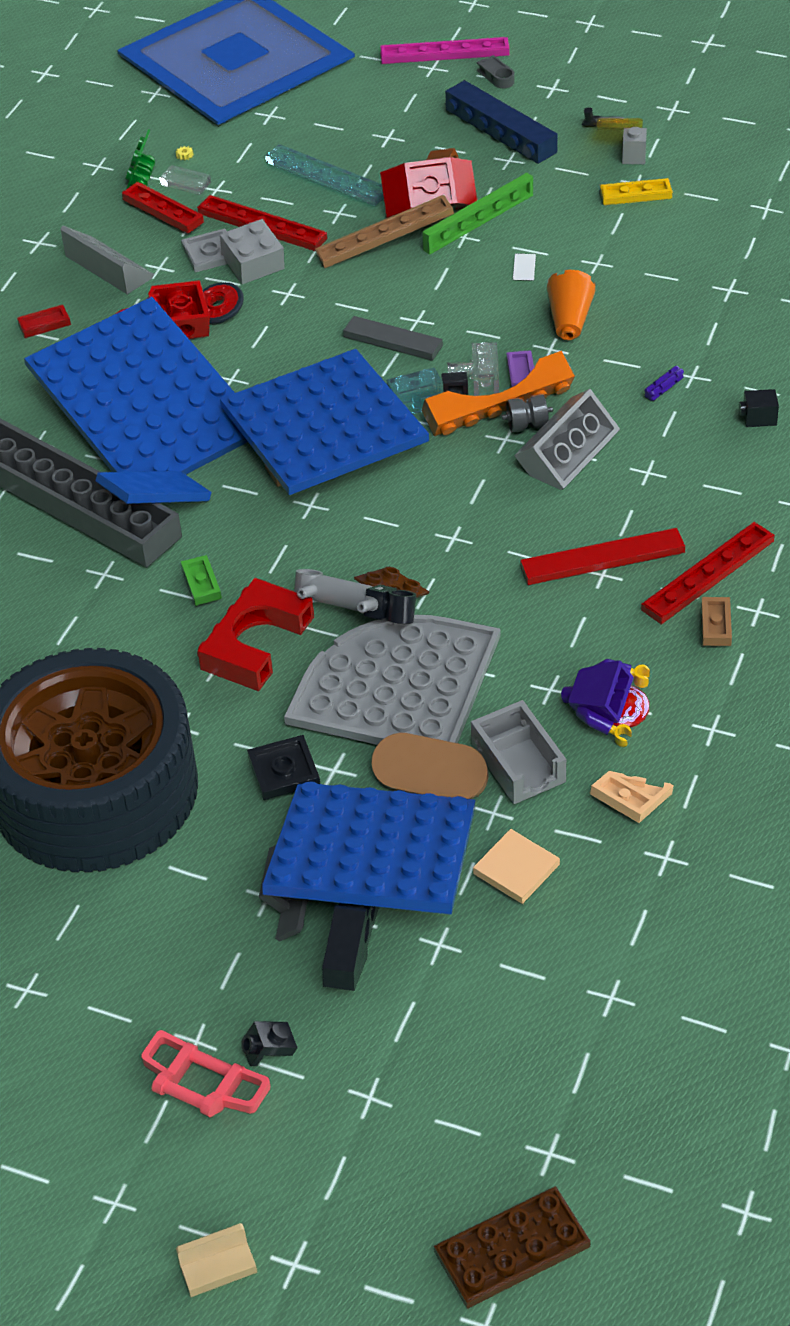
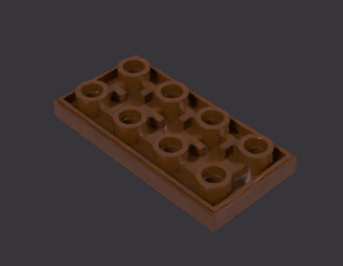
(511, 1247)

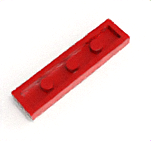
(162, 207)

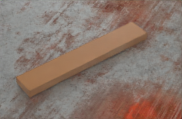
(384, 231)

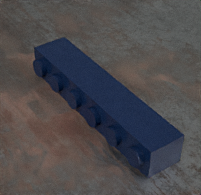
(501, 121)

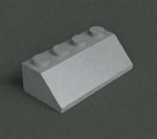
(568, 440)

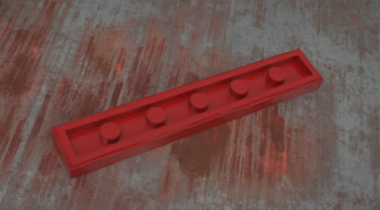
(282, 228)
(602, 556)
(707, 573)

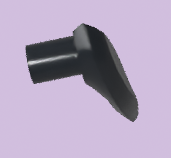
(591, 120)

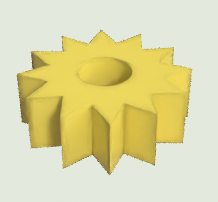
(184, 153)

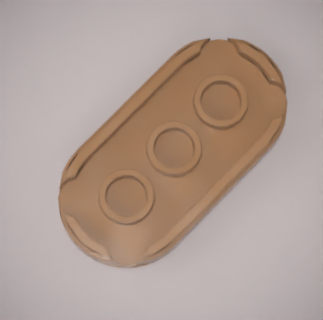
(429, 766)

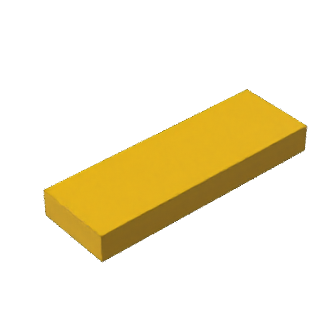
(636, 191)

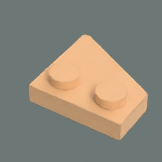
(630, 794)

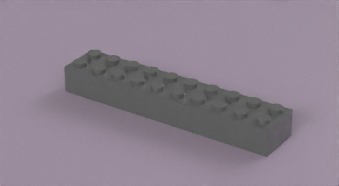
(70, 493)

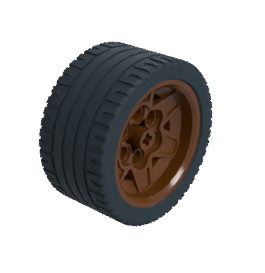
(69, 763)

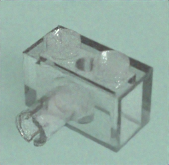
(481, 368)

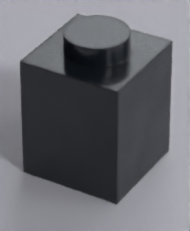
(759, 408)

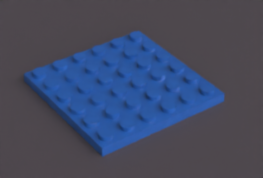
(323, 421)
(371, 848)

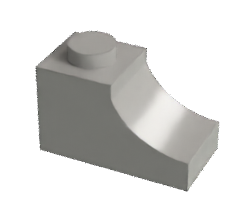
(634, 145)

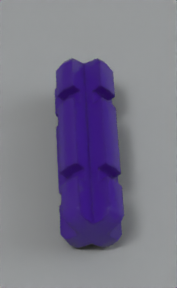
(663, 383)

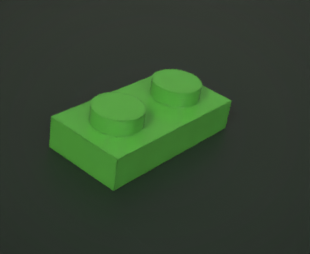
(201, 580)

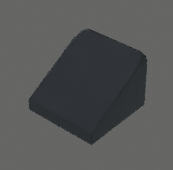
(455, 382)

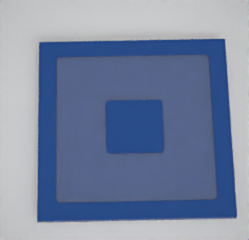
(235, 56)

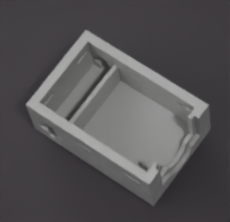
(518, 751)

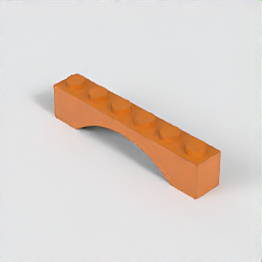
(453, 410)

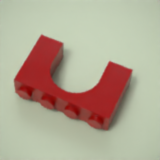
(258, 605)

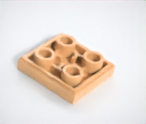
(516, 866)

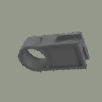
(496, 72)

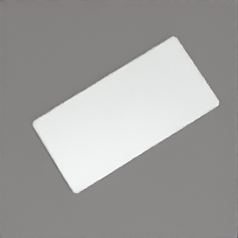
(524, 267)

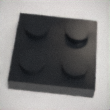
(282, 766)

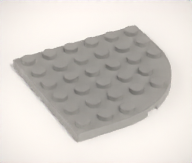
(396, 680)

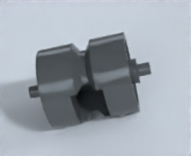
(532, 412)

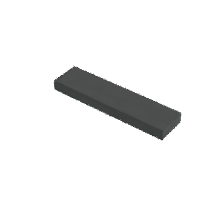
(393, 338)

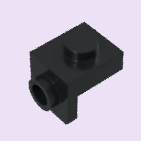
(268, 1039)

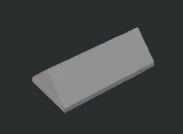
(103, 261)

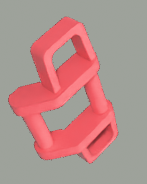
(213, 1103)

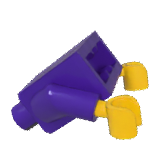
(602, 693)

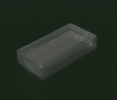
(185, 179)

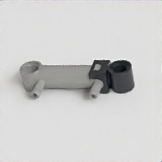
(374, 601)

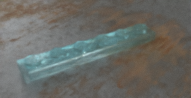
(325, 174)

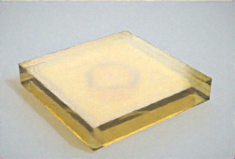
(618, 123)

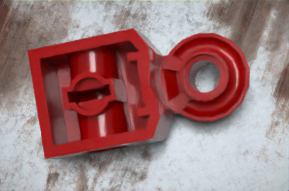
(184, 305)

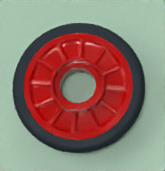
(231, 305)

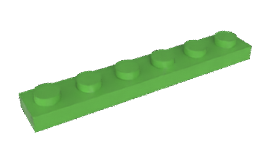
(477, 213)

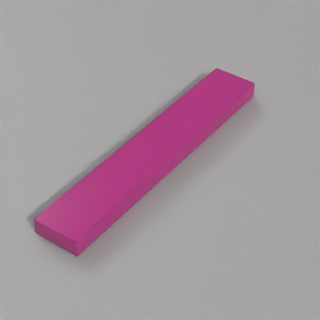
(444, 50)

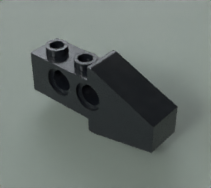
(347, 945)

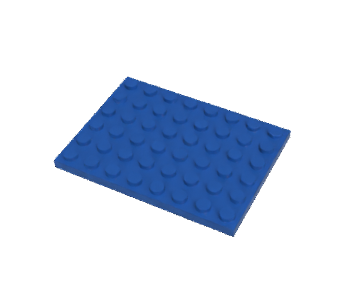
(139, 392)

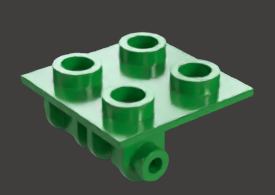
(142, 164)

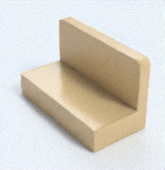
(216, 1260)

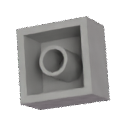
(252, 251)

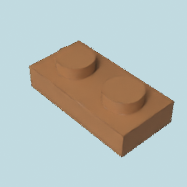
(716, 621)

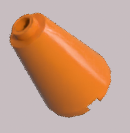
(570, 301)

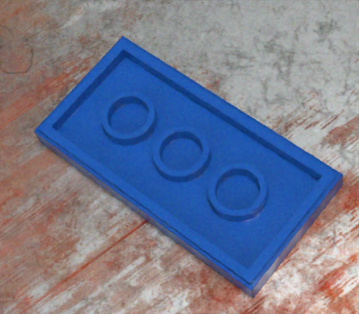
(153, 487)

